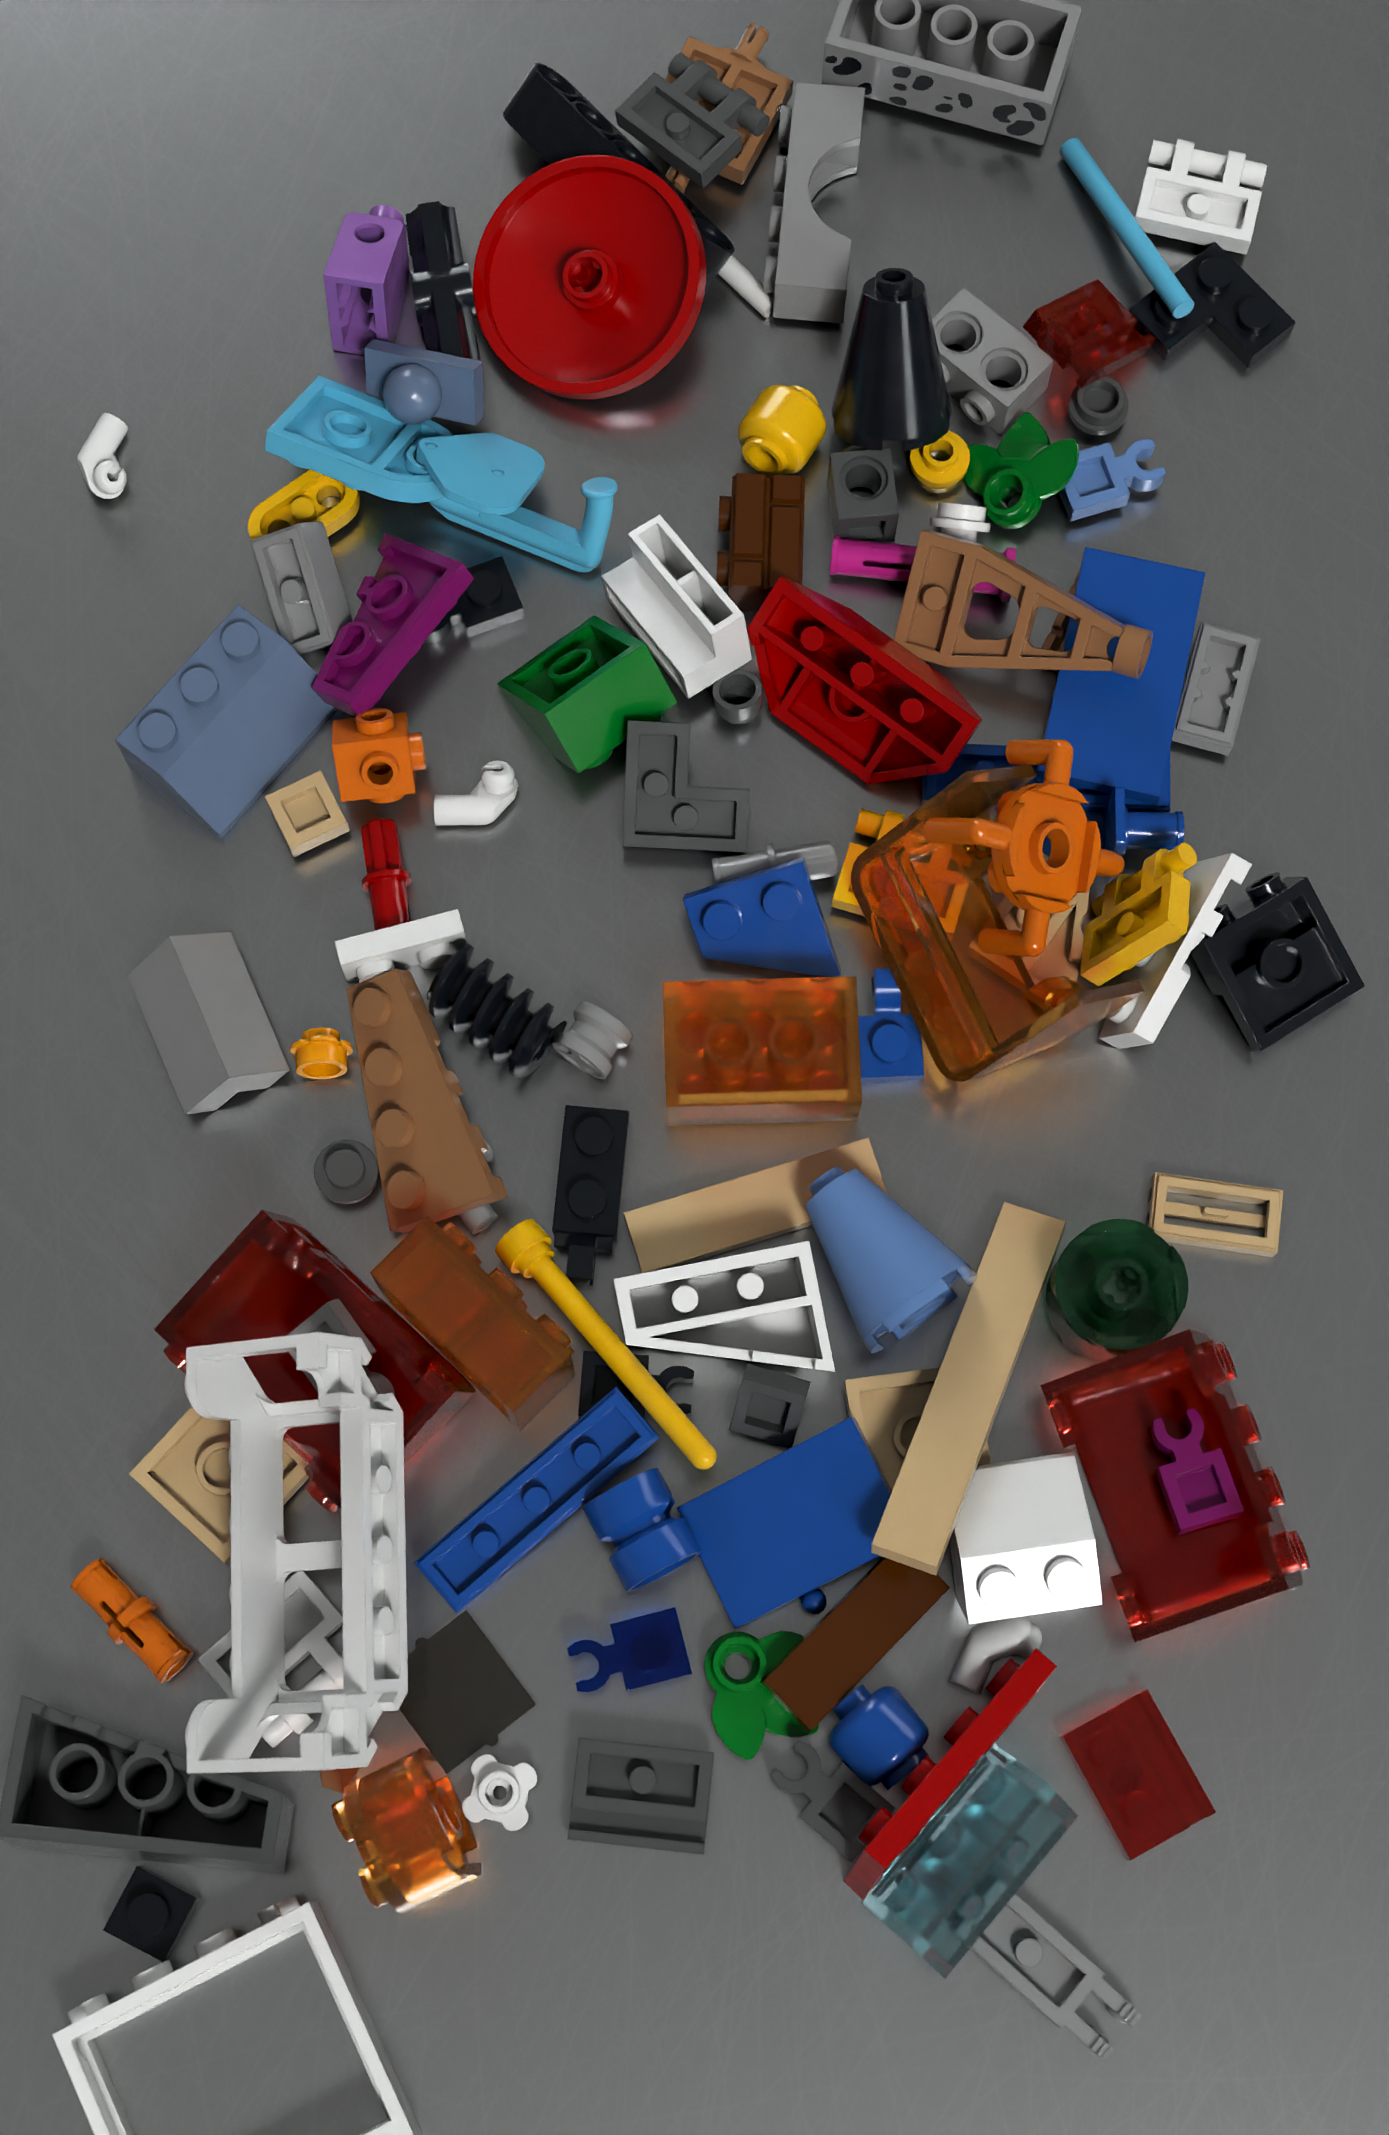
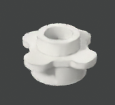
(511, 1808)

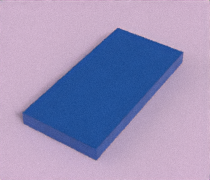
(1118, 722)

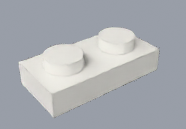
(421, 941)

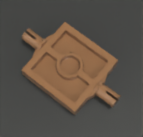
(740, 70)

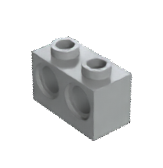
(992, 353)

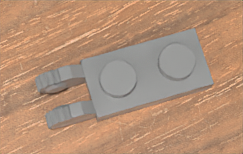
(1050, 1972)

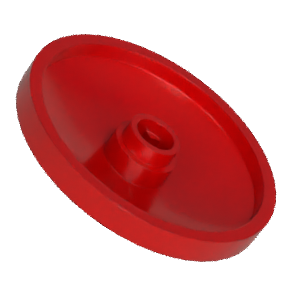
(589, 277)

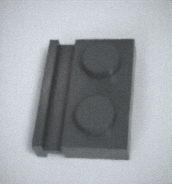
(641, 1796)

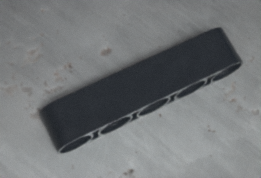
(566, 125)

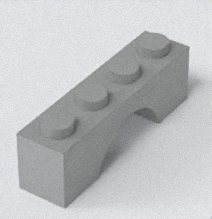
(812, 258)

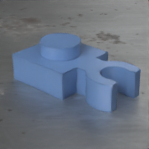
(1104, 480)

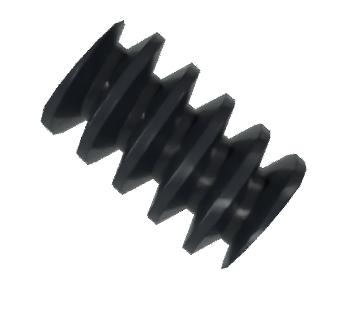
(492, 1014)

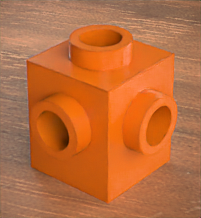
(376, 756)

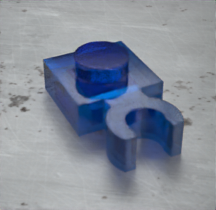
(645, 1652)

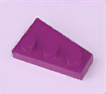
(394, 620)

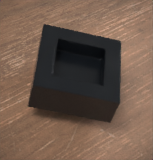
(152, 1913)

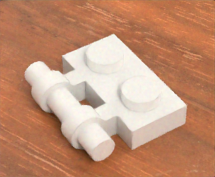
(1197, 207)
(307, 1625)

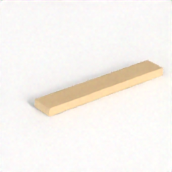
(968, 1389)

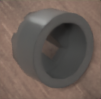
(743, 694)

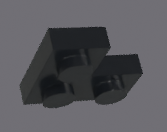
(1224, 302)

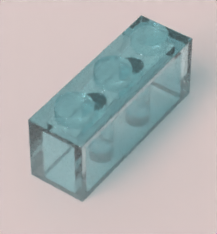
(970, 1860)

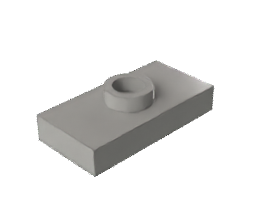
(1215, 688)

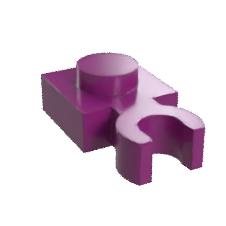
(1195, 1483)

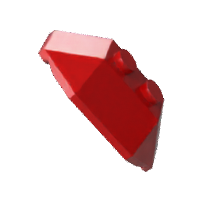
(856, 688)

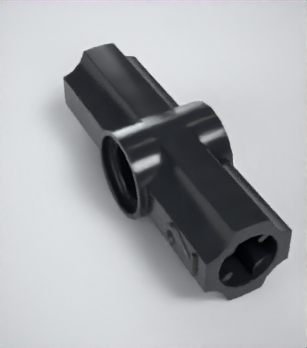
(441, 281)

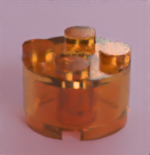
(407, 1833)

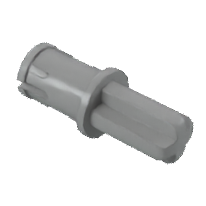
(819, 857)

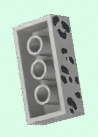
(957, 59)

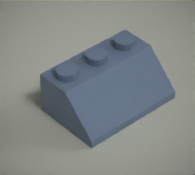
(226, 722)

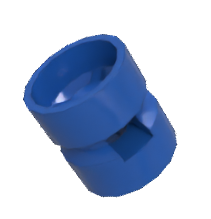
(641, 1529)

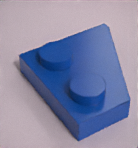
(765, 921)

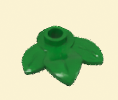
(1020, 464)
(744, 1706)

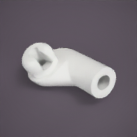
(98, 460)
(483, 803)
(993, 1642)

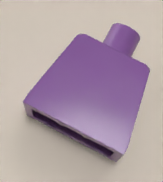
(369, 255)

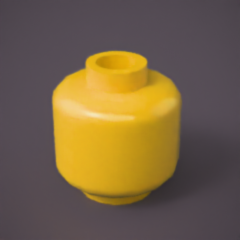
(781, 430)

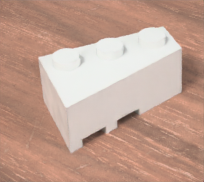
(731, 1307)

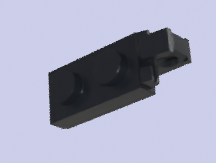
(589, 1186)

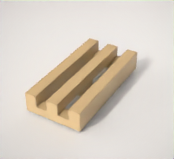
(1270, 1223)

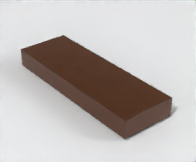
(852, 1639)

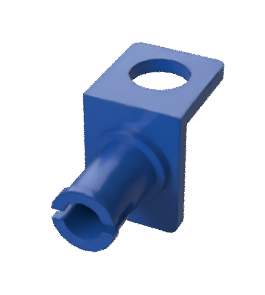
(1133, 830)

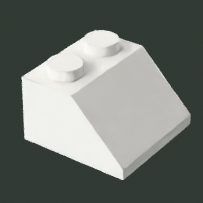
(1024, 1541)

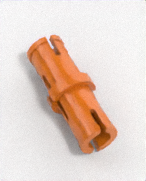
(131, 1620)

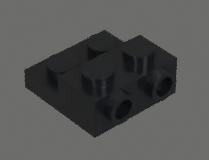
(1276, 960)

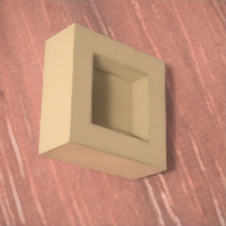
(307, 813)

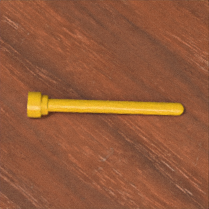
(528, 1252)

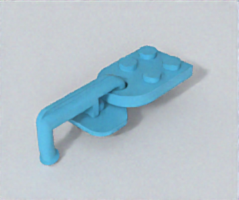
(464, 477)

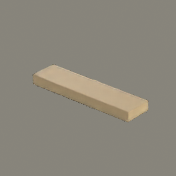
(738, 1209)

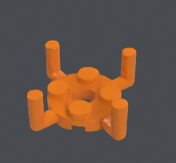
(1017, 841)

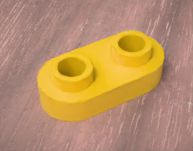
(301, 503)

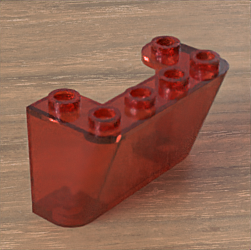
(1109, 1420)

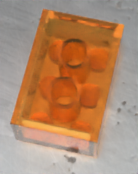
(761, 1051)
(476, 1320)

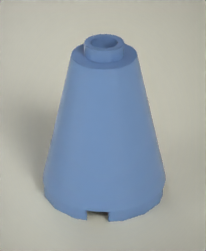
(881, 1256)

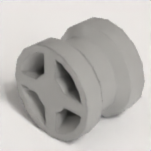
(592, 1040)

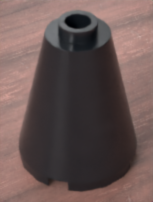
(892, 368)

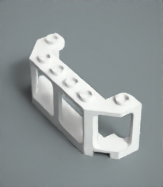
(369, 1553)

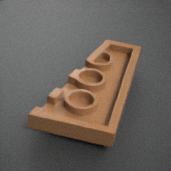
(421, 1135)

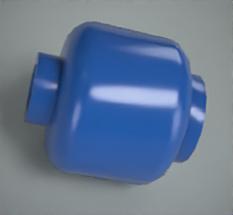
(878, 1735)

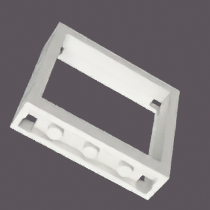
(216, 1956)

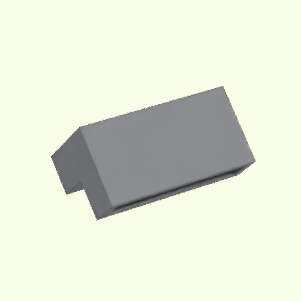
(207, 1020)

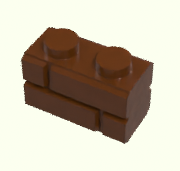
(765, 536)

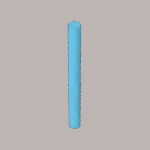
(1127, 228)

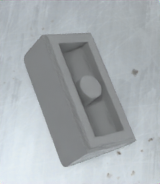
(302, 585)

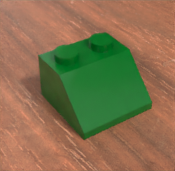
(586, 692)

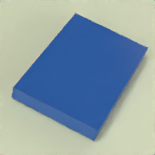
(790, 1522)

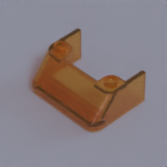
(927, 918)

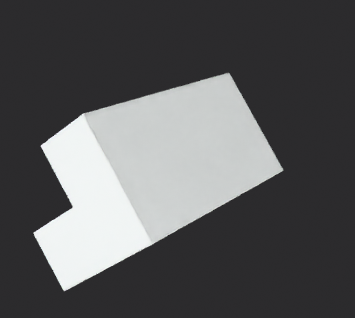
(677, 609)

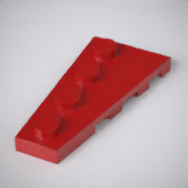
(934, 1783)

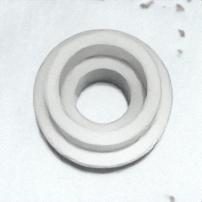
(960, 520)

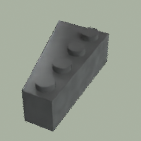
(126, 1798)

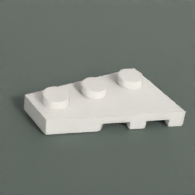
(1165, 971)

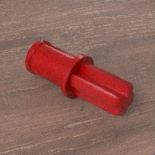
(385, 873)

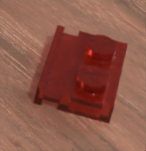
(1088, 332)
(1137, 1774)

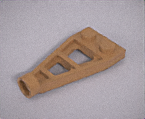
(941, 594)

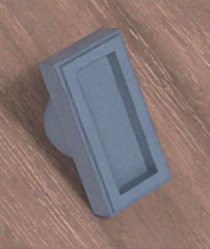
(424, 383)

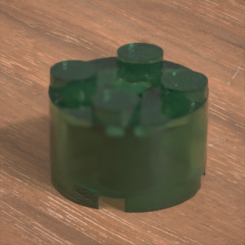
(1140, 1264)

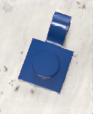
(889, 1039)

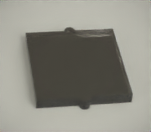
(461, 1692)

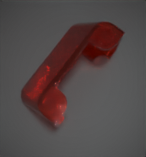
(271, 1285)

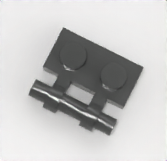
(682, 130)

